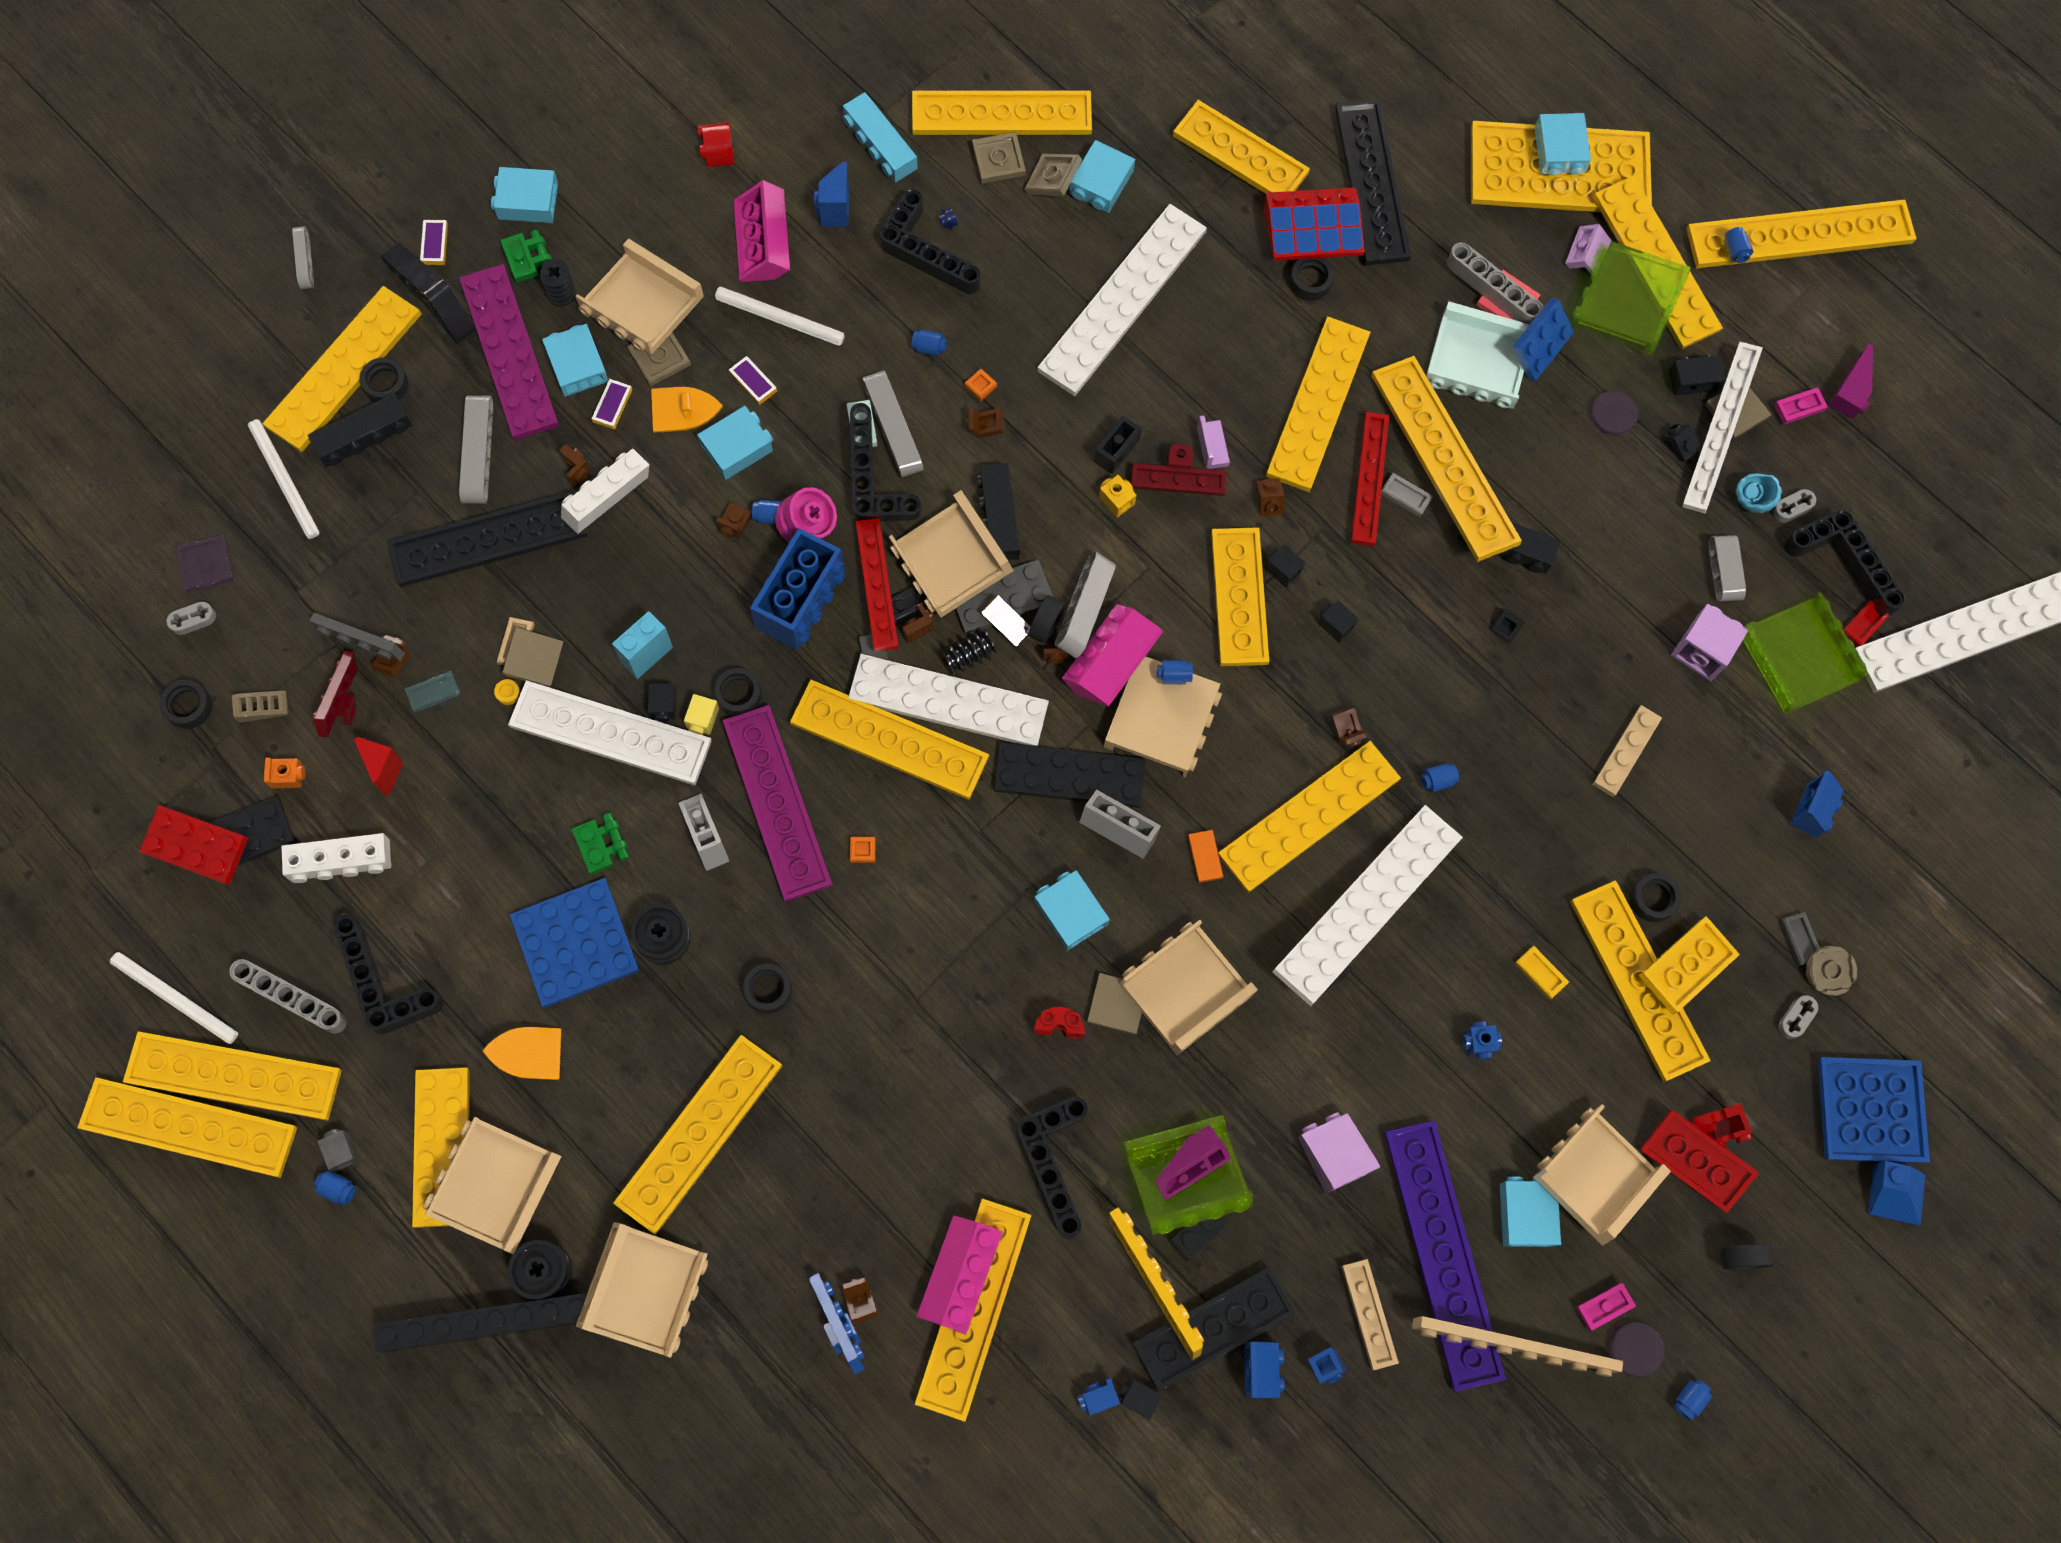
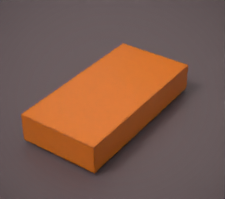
(1205, 856)

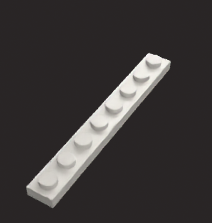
(1722, 427)

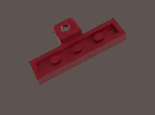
(1179, 475)
(335, 700)

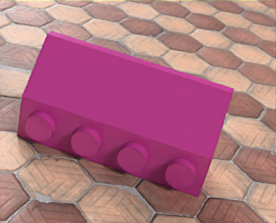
(761, 233)
(1112, 655)
(959, 1274)

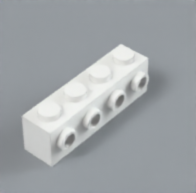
(604, 491)
(336, 857)

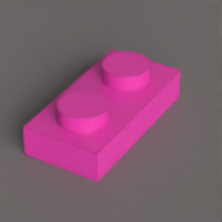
(1800, 406)
(1605, 1306)

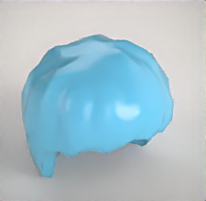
(1758, 492)

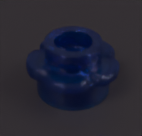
(948, 219)

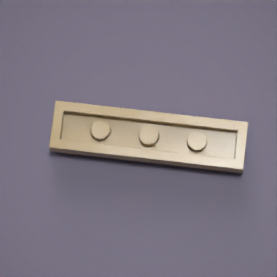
(1627, 751)
(1369, 1315)

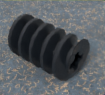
(557, 282)
(968, 651)

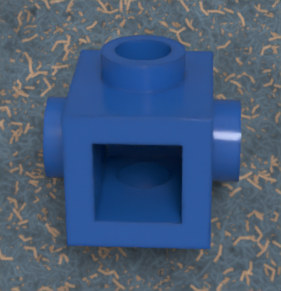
(1475, 1046)

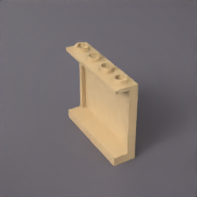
(641, 298)
(951, 557)
(1161, 719)
(1186, 987)
(1599, 1176)
(491, 1185)
(642, 1290)

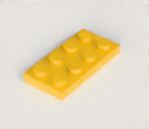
(1689, 965)

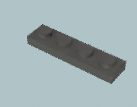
(363, 640)

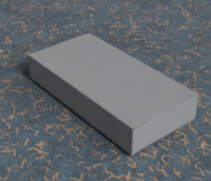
(1406, 495)

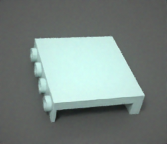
(1477, 355)

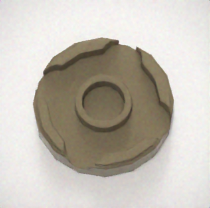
(1831, 970)

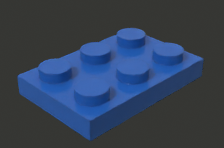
(1543, 339)

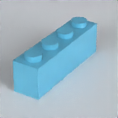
(879, 137)

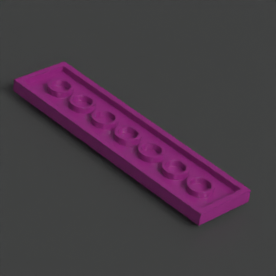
(509, 352)
(777, 803)

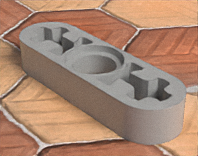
(303, 257)

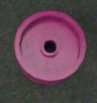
(808, 510)

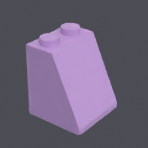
(1709, 642)
(1337, 1152)

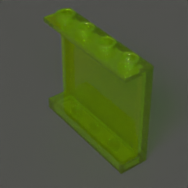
(1632, 295)
(1804, 654)
(1208, 1198)

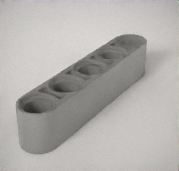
(1490, 275)
(892, 424)
(476, 450)
(1085, 604)
(279, 988)

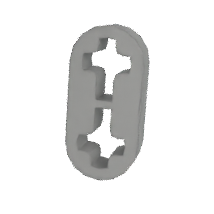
(1796, 510)
(191, 618)
(1802, 1020)

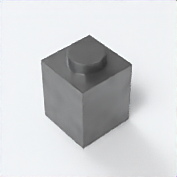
(338, 1150)

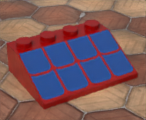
(1314, 223)

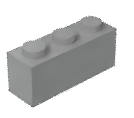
(1119, 824)

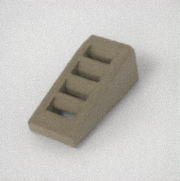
(259, 697)

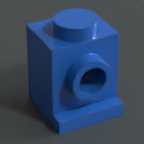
(1328, 1366)
(1098, 1397)

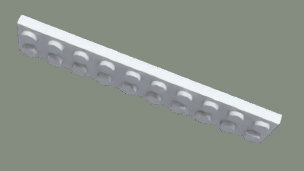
(1121, 300)
(1962, 633)
(1367, 905)

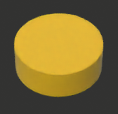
(507, 692)

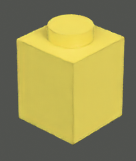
(701, 715)

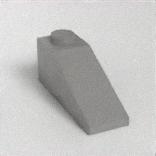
(703, 832)

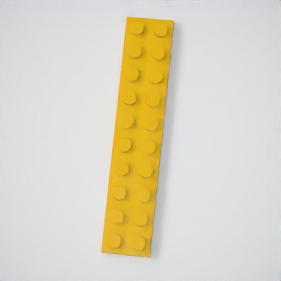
(1806, 232)
(1446, 459)

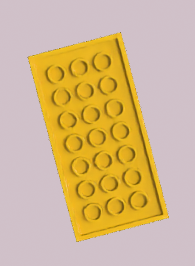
(1508, 167)

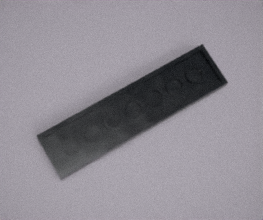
(1373, 176)
(481, 540)

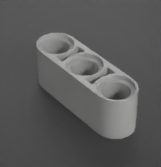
(1727, 568)

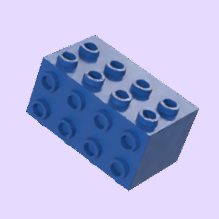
(798, 589)

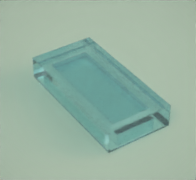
(432, 691)

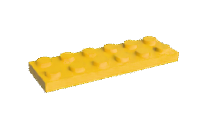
(1239, 150)
(1240, 597)
(439, 1118)
(1161, 1291)

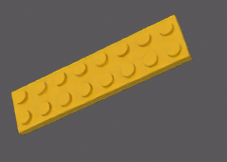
(1001, 112)
(1640, 228)
(338, 370)
(1318, 404)
(890, 739)
(1308, 816)
(1625, 956)
(232, 1076)
(187, 1127)
(698, 1134)
(957, 1357)

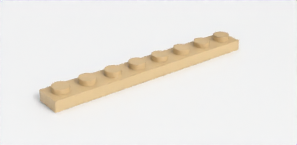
(1506, 1344)

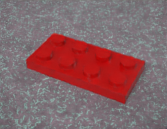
(193, 844)
(1699, 1160)

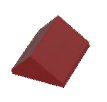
(380, 763)

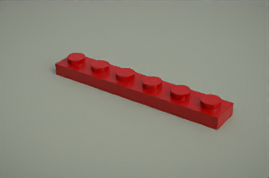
(1370, 479)
(877, 585)

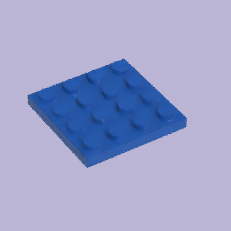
(574, 943)
(1873, 1110)

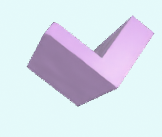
(1588, 247)
(1212, 443)

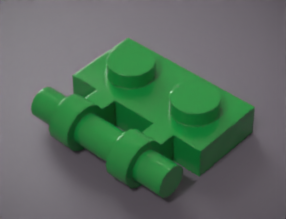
(519, 257)
(592, 845)

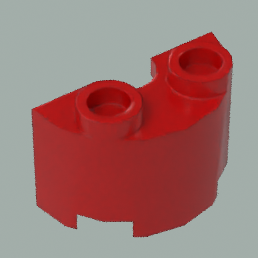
(717, 144)
(1061, 1019)
(1725, 1124)

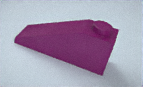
(1856, 386)
(1194, 1160)

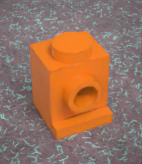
(291, 779)

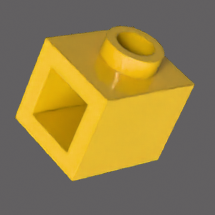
(1117, 495)

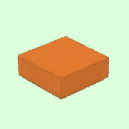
(980, 385)
(862, 849)

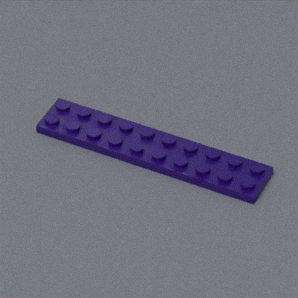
(1443, 1250)

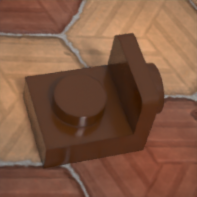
(733, 521)
(919, 627)

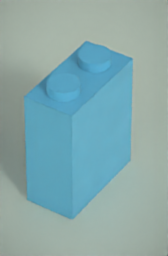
(1562, 143)
(1101, 176)
(525, 194)
(575, 359)
(736, 442)
(642, 645)
(1071, 909)
(1528, 1214)

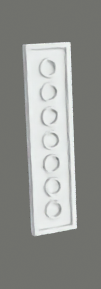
(949, 700)
(610, 732)

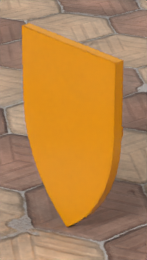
(682, 408)
(527, 1052)

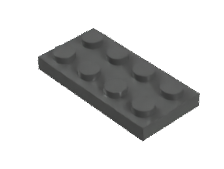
(1021, 590)

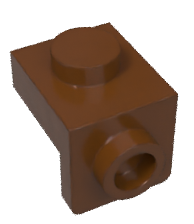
(986, 423)
(575, 459)
(1270, 496)
(1056, 654)
(393, 666)
(1347, 727)
(859, 1300)

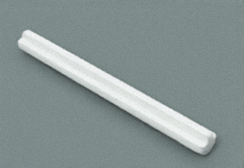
(779, 316)
(283, 479)
(174, 998)

